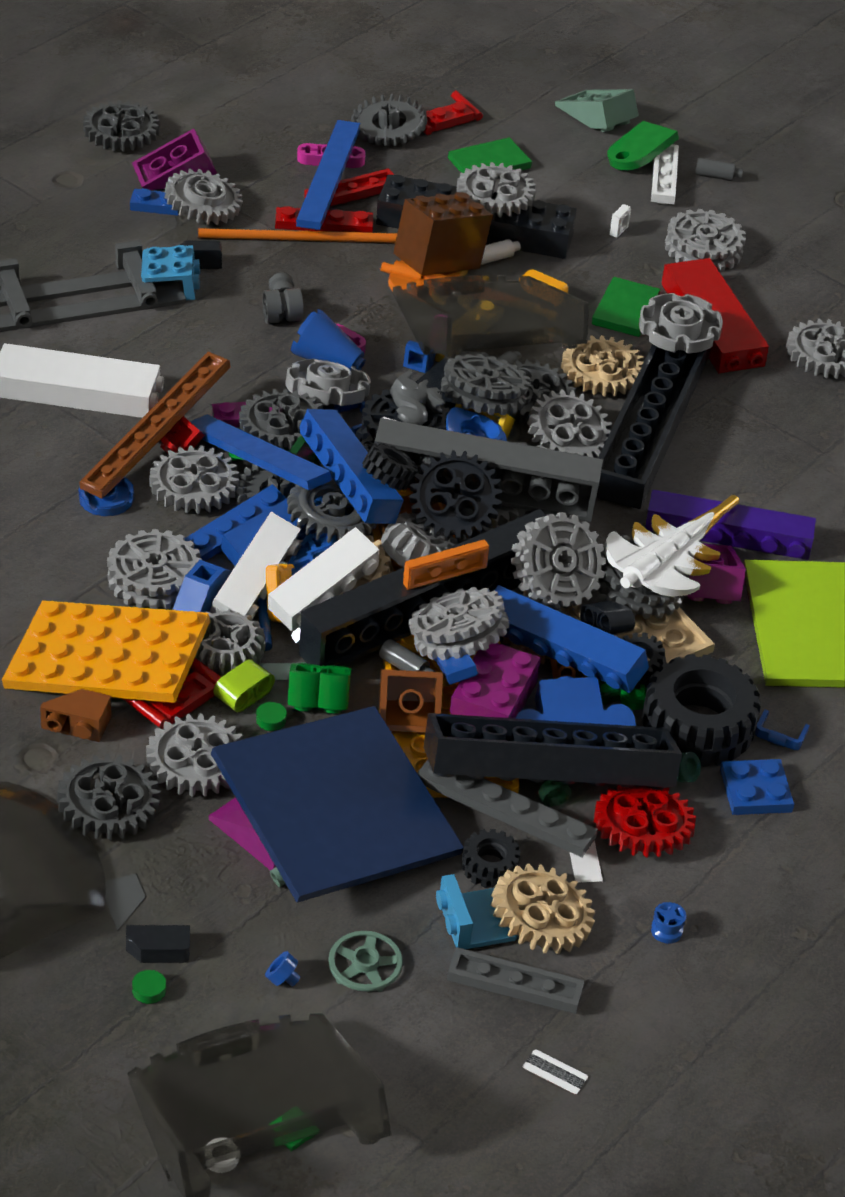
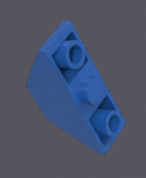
(201, 587)

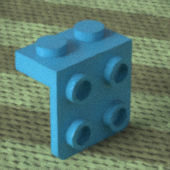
(172, 265)
(470, 916)

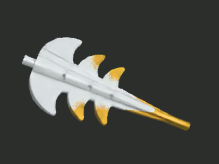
(662, 557)

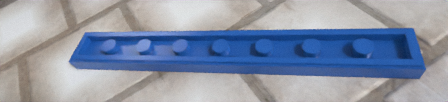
(328, 175)
(262, 453)

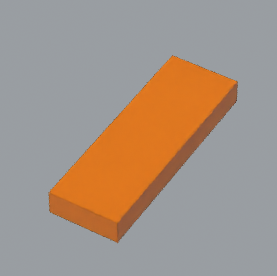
(446, 564)

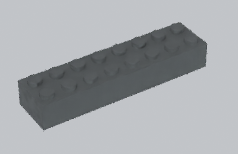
(528, 474)

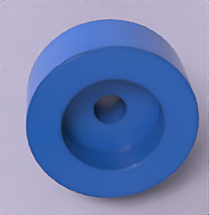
(283, 970)

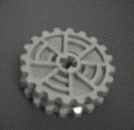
(705, 236)
(558, 560)
(150, 568)
(459, 623)

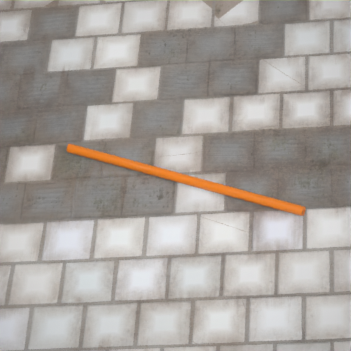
(297, 235)

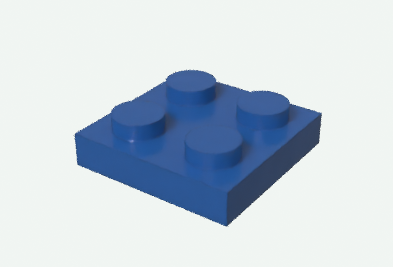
(756, 787)

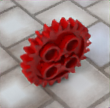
(623, 821)

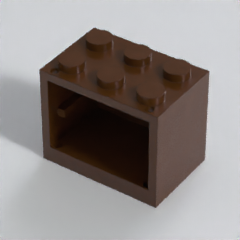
(442, 233)

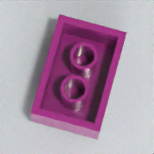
(501, 686)

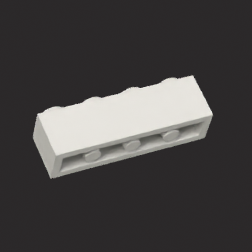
(324, 577)
(248, 578)

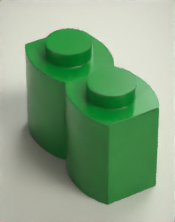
(319, 687)

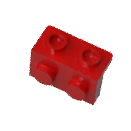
(181, 435)

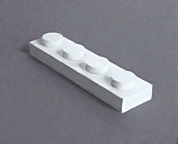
(665, 176)

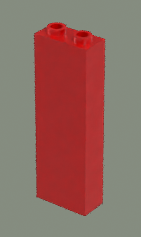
(740, 341)

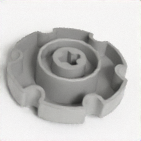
(680, 323)
(328, 382)

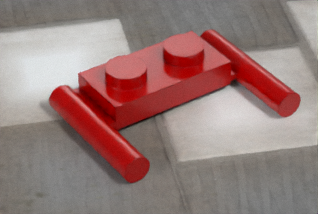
(452, 115)
(195, 691)

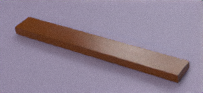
(154, 425)

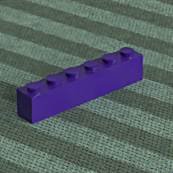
(741, 526)

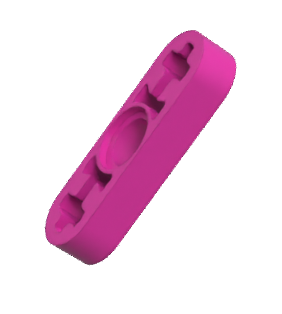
(312, 153)

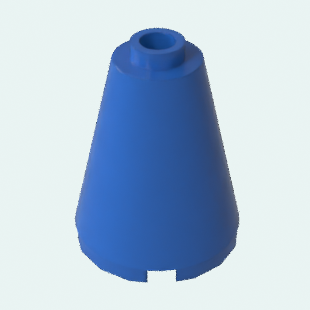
(325, 340)

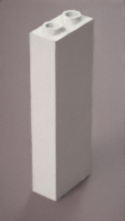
(79, 380)

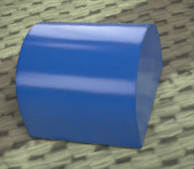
(415, 359)

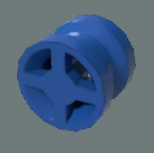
(666, 914)

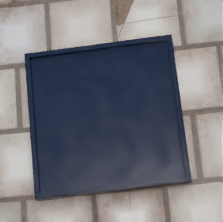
(336, 803)

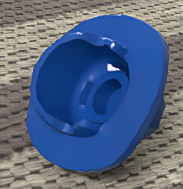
(474, 424)

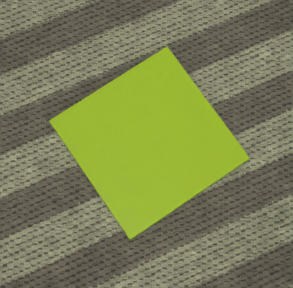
(799, 621)

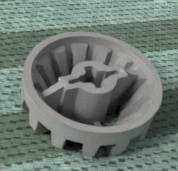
(409, 540)

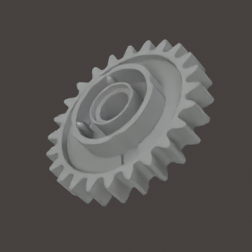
(203, 196)

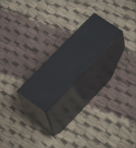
(208, 252)
(158, 943)

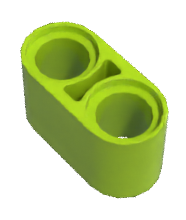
(244, 685)

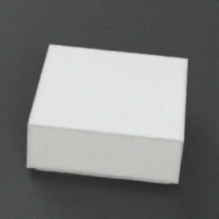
(620, 220)

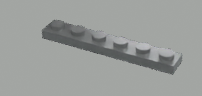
(513, 810)

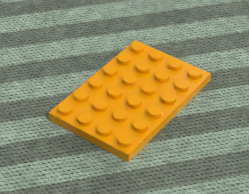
(107, 650)

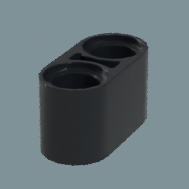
(609, 617)

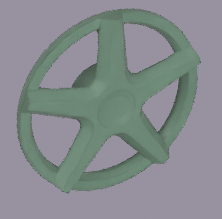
(365, 960)

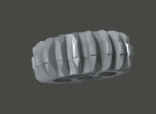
(231, 641)

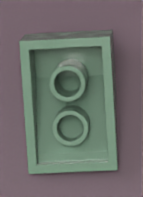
(601, 107)

